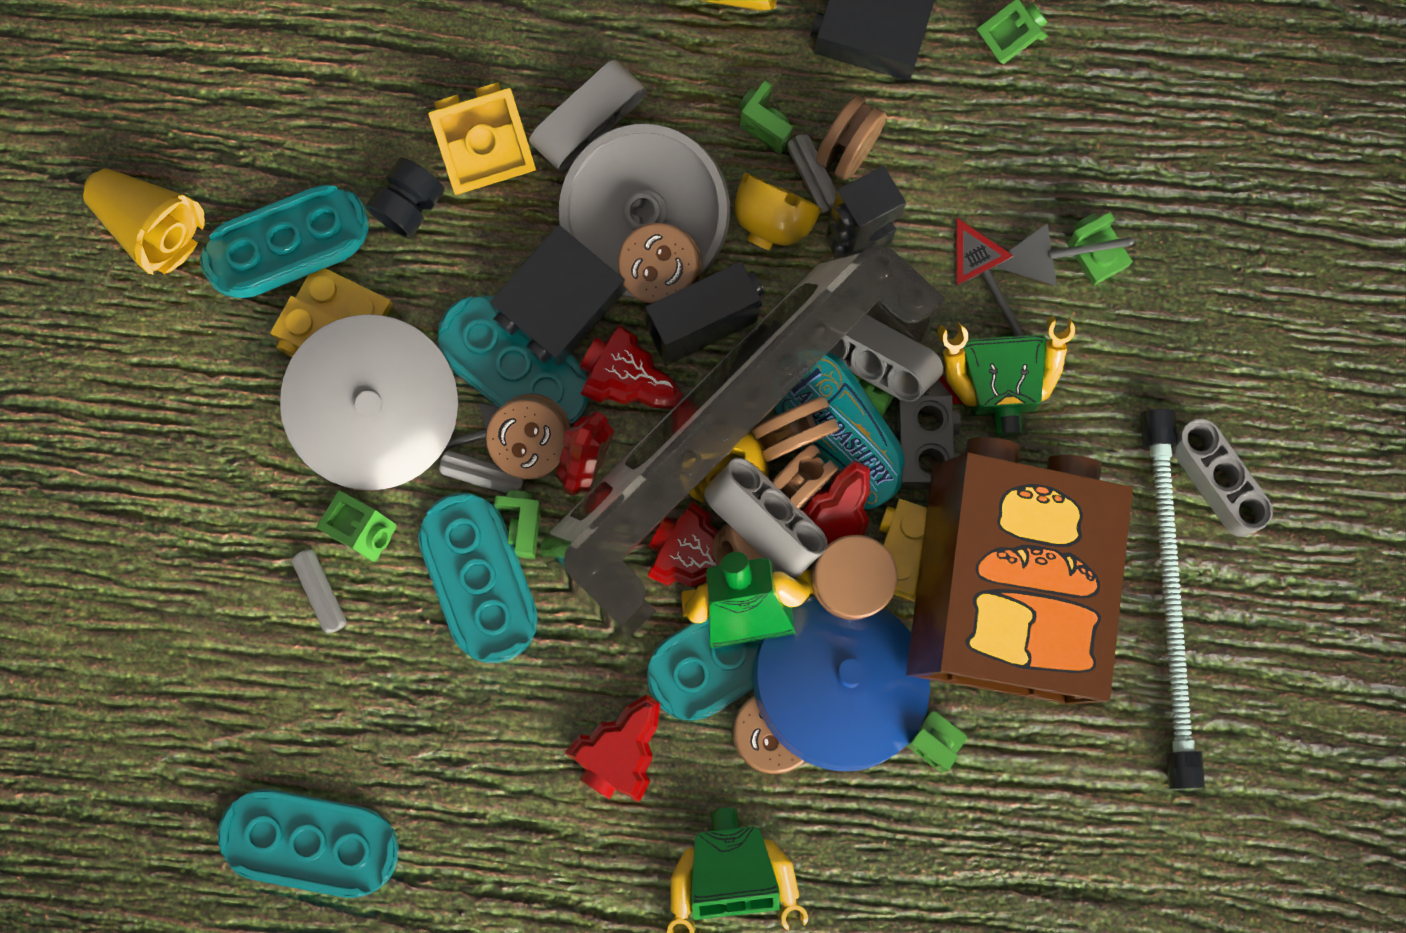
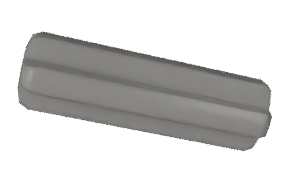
(814, 176)
(478, 472)
(318, 591)

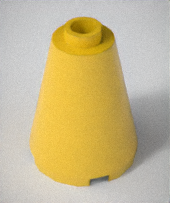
(145, 218)

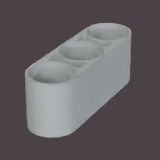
(587, 114)
(889, 359)
(1242, 486)
(765, 517)

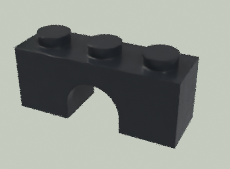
(865, 213)

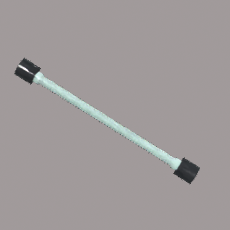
(1184, 763)

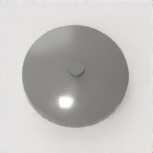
(640, 179)
(369, 402)

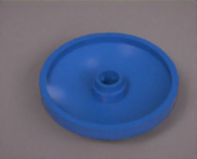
(840, 688)

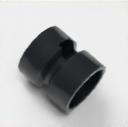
(404, 199)

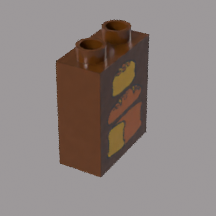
(1021, 575)

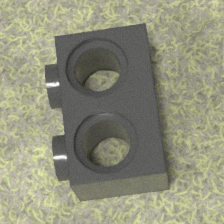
(920, 442)

